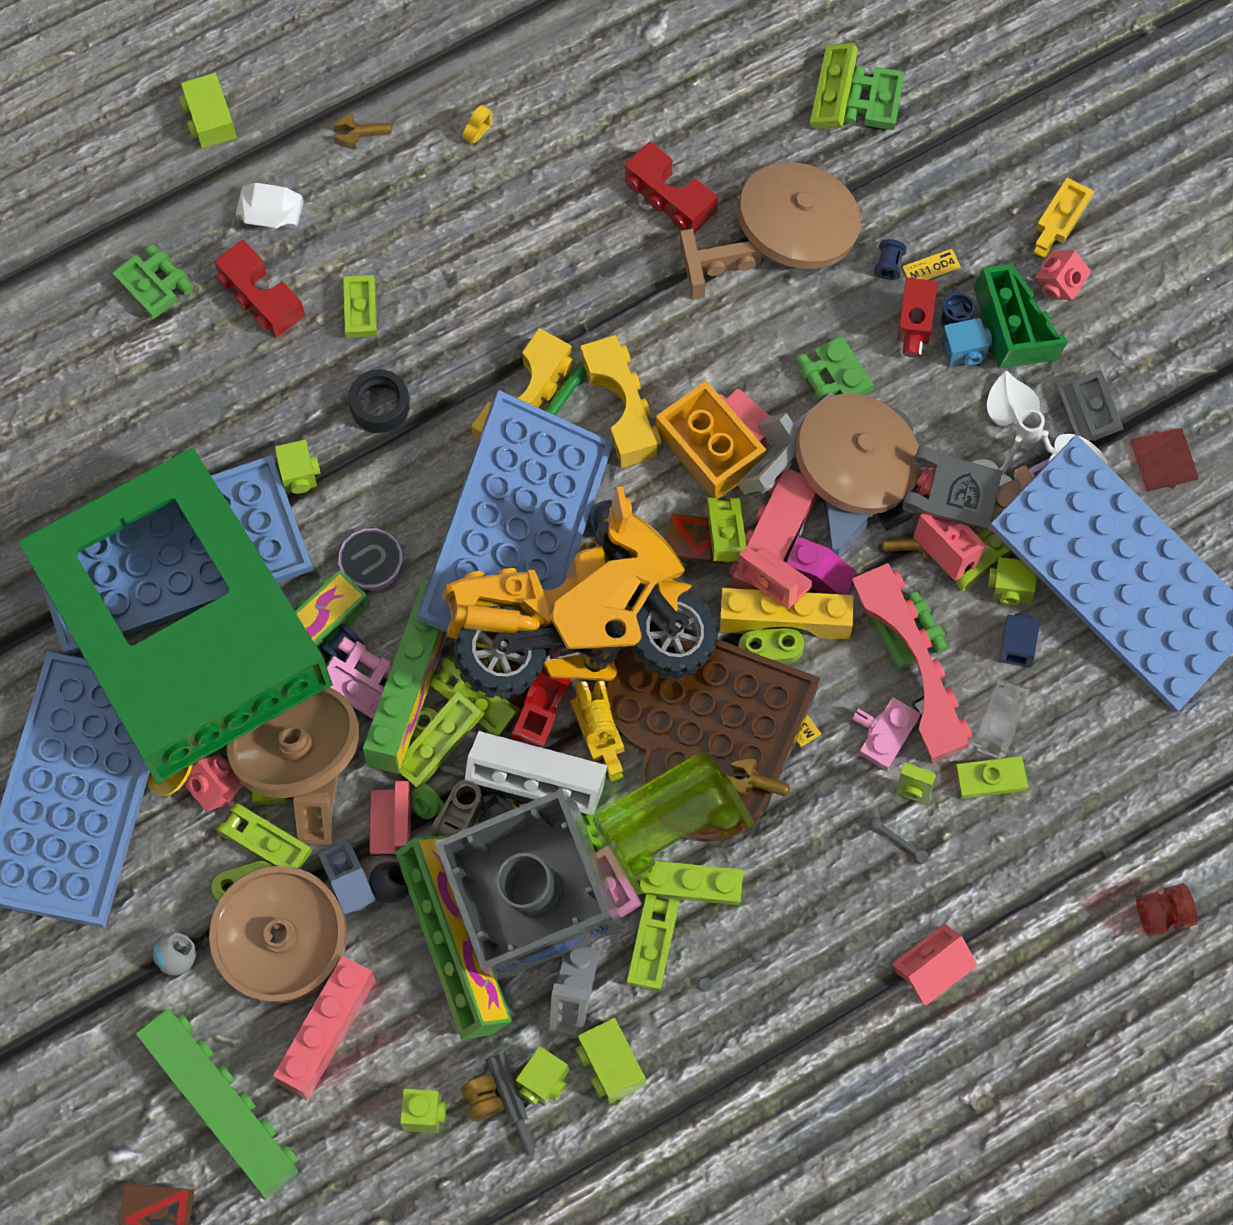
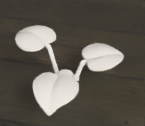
(1018, 404)

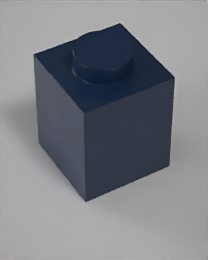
(1019, 640)

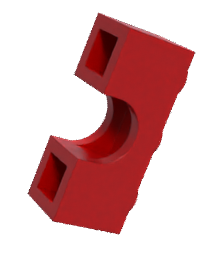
(686, 206)
(273, 308)
(539, 709)

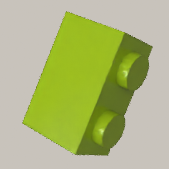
(208, 110)
(611, 1061)

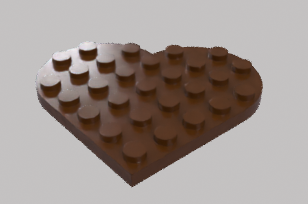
(728, 708)

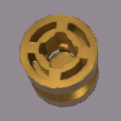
(482, 1098)

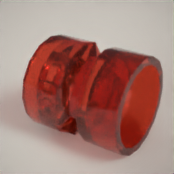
(1168, 910)

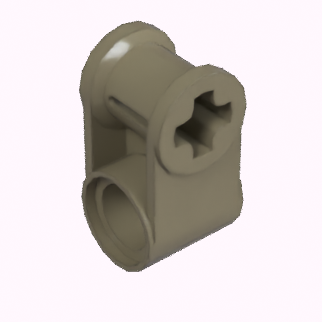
(455, 816)

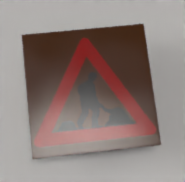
(691, 538)
(156, 1205)

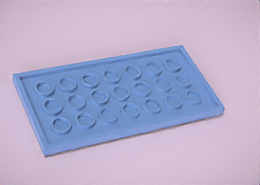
(519, 501)
(163, 571)
(1122, 572)
(69, 800)

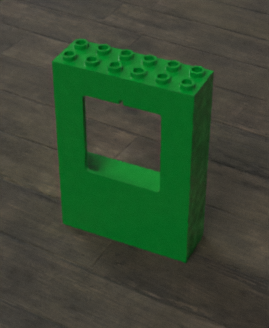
(209, 671)

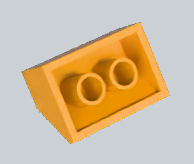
(709, 439)

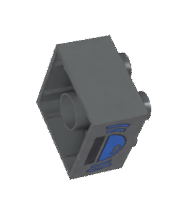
(529, 885)

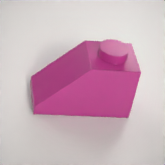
(822, 567)

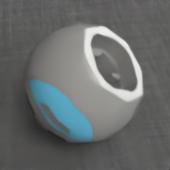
(174, 953)

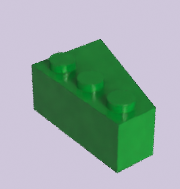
(1015, 321)

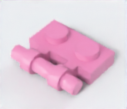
(359, 689)

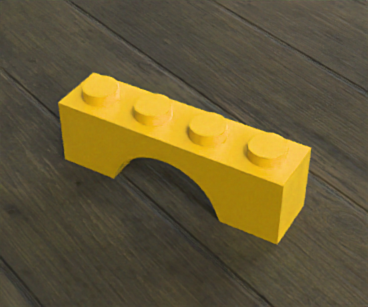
(546, 361)
(608, 368)
(818, 613)

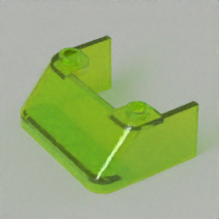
(667, 812)

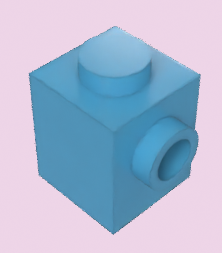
(966, 342)

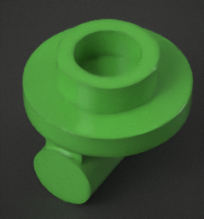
(426, 802)

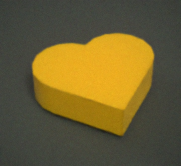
(478, 124)

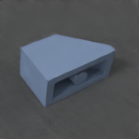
(843, 527)
(346, 877)

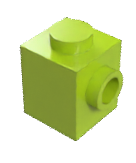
(297, 467)
(1012, 581)
(542, 1078)
(422, 1111)

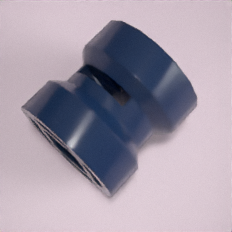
(958, 306)

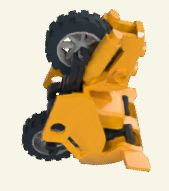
(610, 588)

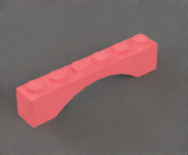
(884, 601)

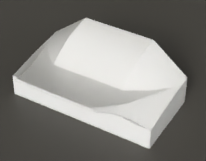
(269, 206)

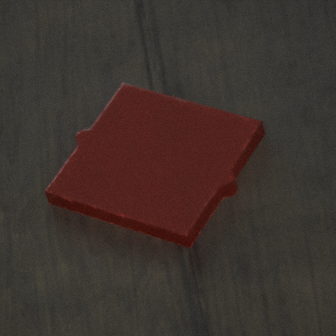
(1164, 459)

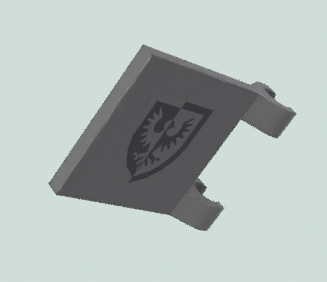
(958, 492)

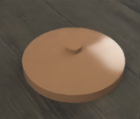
(799, 215)
(857, 453)
(297, 748)
(277, 934)

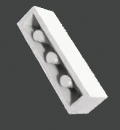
(534, 771)

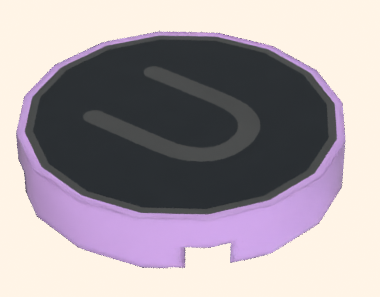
(371, 559)

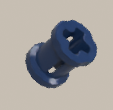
(890, 259)
(331, 648)

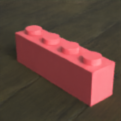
(779, 520)
(324, 1028)

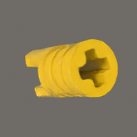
(596, 713)

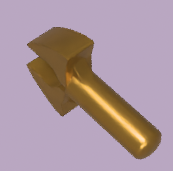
(357, 131)
(904, 544)
(756, 780)

